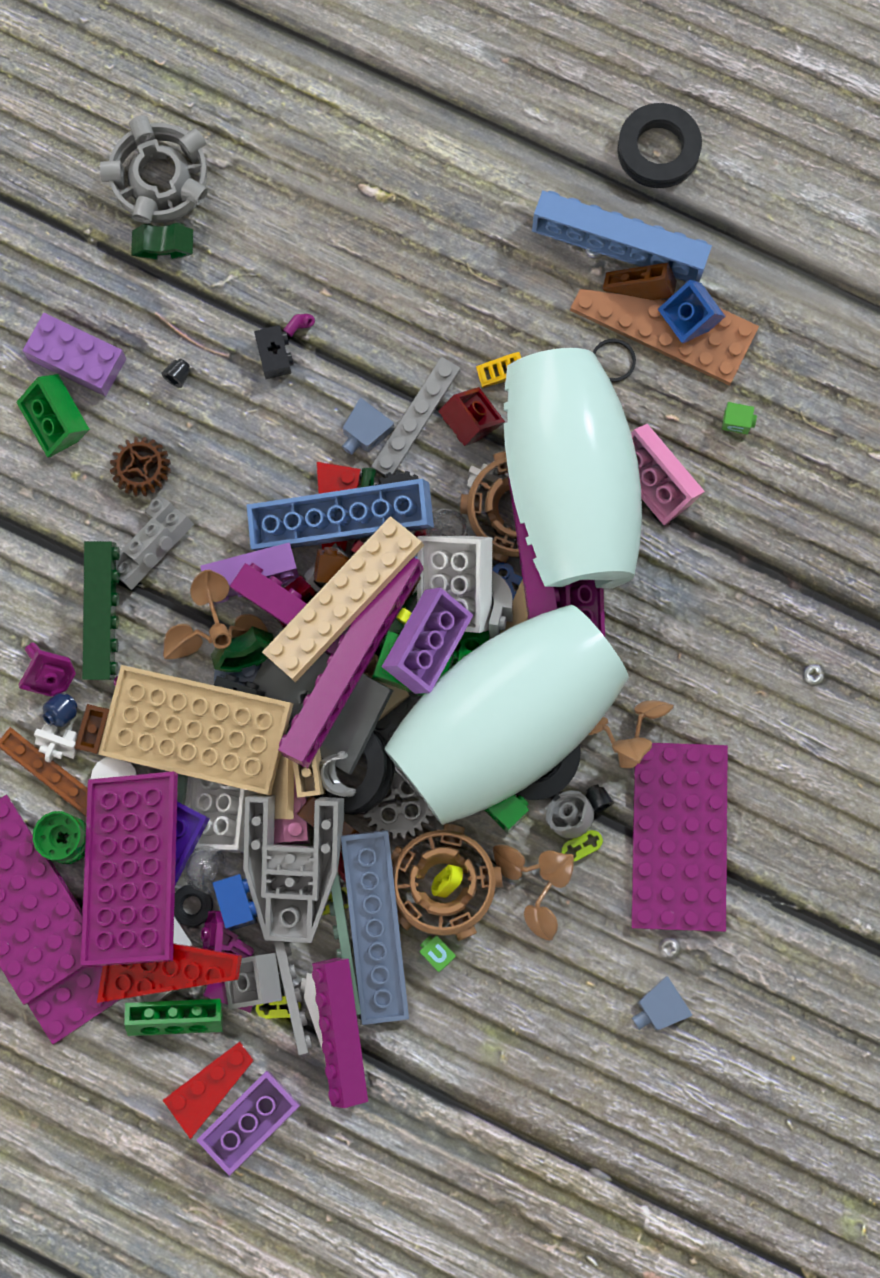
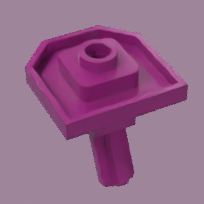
(47, 672)
(219, 938)

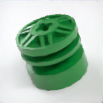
(50, 833)

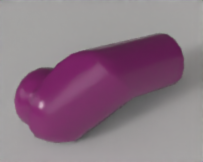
(299, 321)

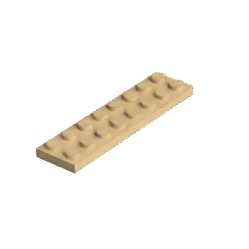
(343, 598)

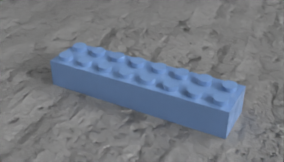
(619, 236)
(339, 514)

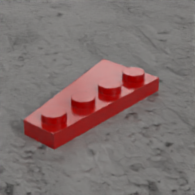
(336, 478)
(202, 1093)

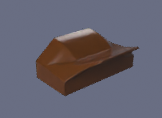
(92, 729)

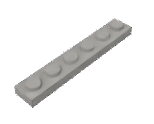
(416, 417)
(293, 996)

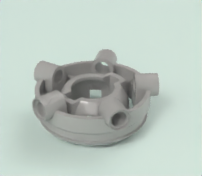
(149, 200)

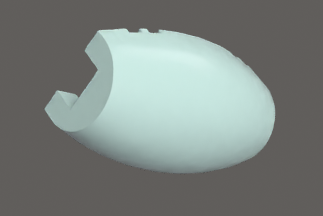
(573, 468)
(507, 713)

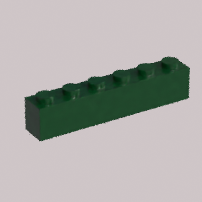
(100, 610)

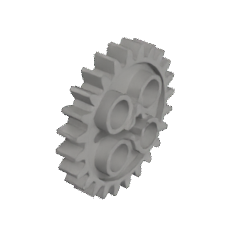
(401, 823)

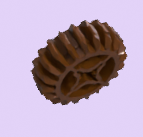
(121, 476)

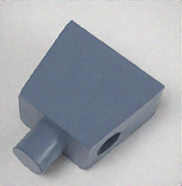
(365, 428)
(661, 1006)

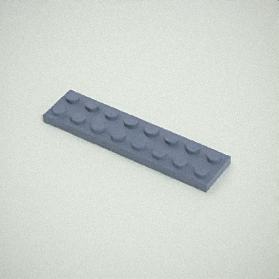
(375, 927)

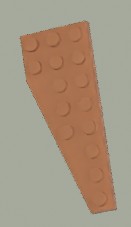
(712, 353)

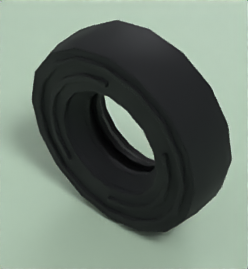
(194, 919)

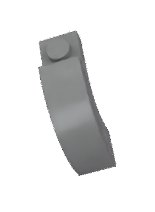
(502, 605)

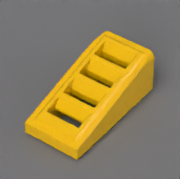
(505, 360)

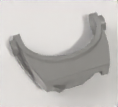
(329, 777)

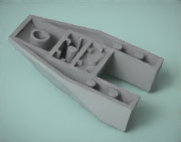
(288, 880)

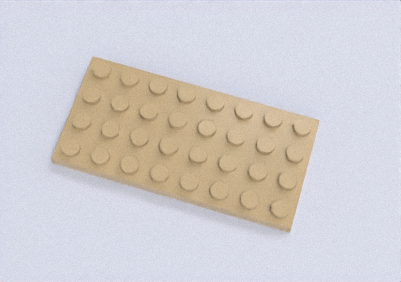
(195, 729)

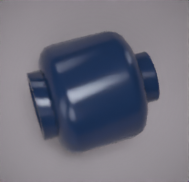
(59, 710)

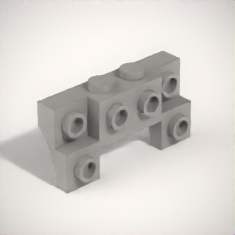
(152, 541)

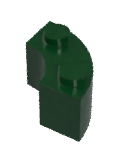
(156, 241)
(242, 651)

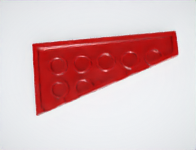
(189, 969)

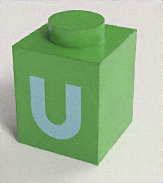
(738, 418)
(436, 953)

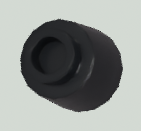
(176, 372)
(598, 798)

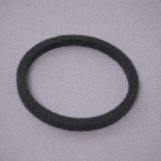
(628, 347)

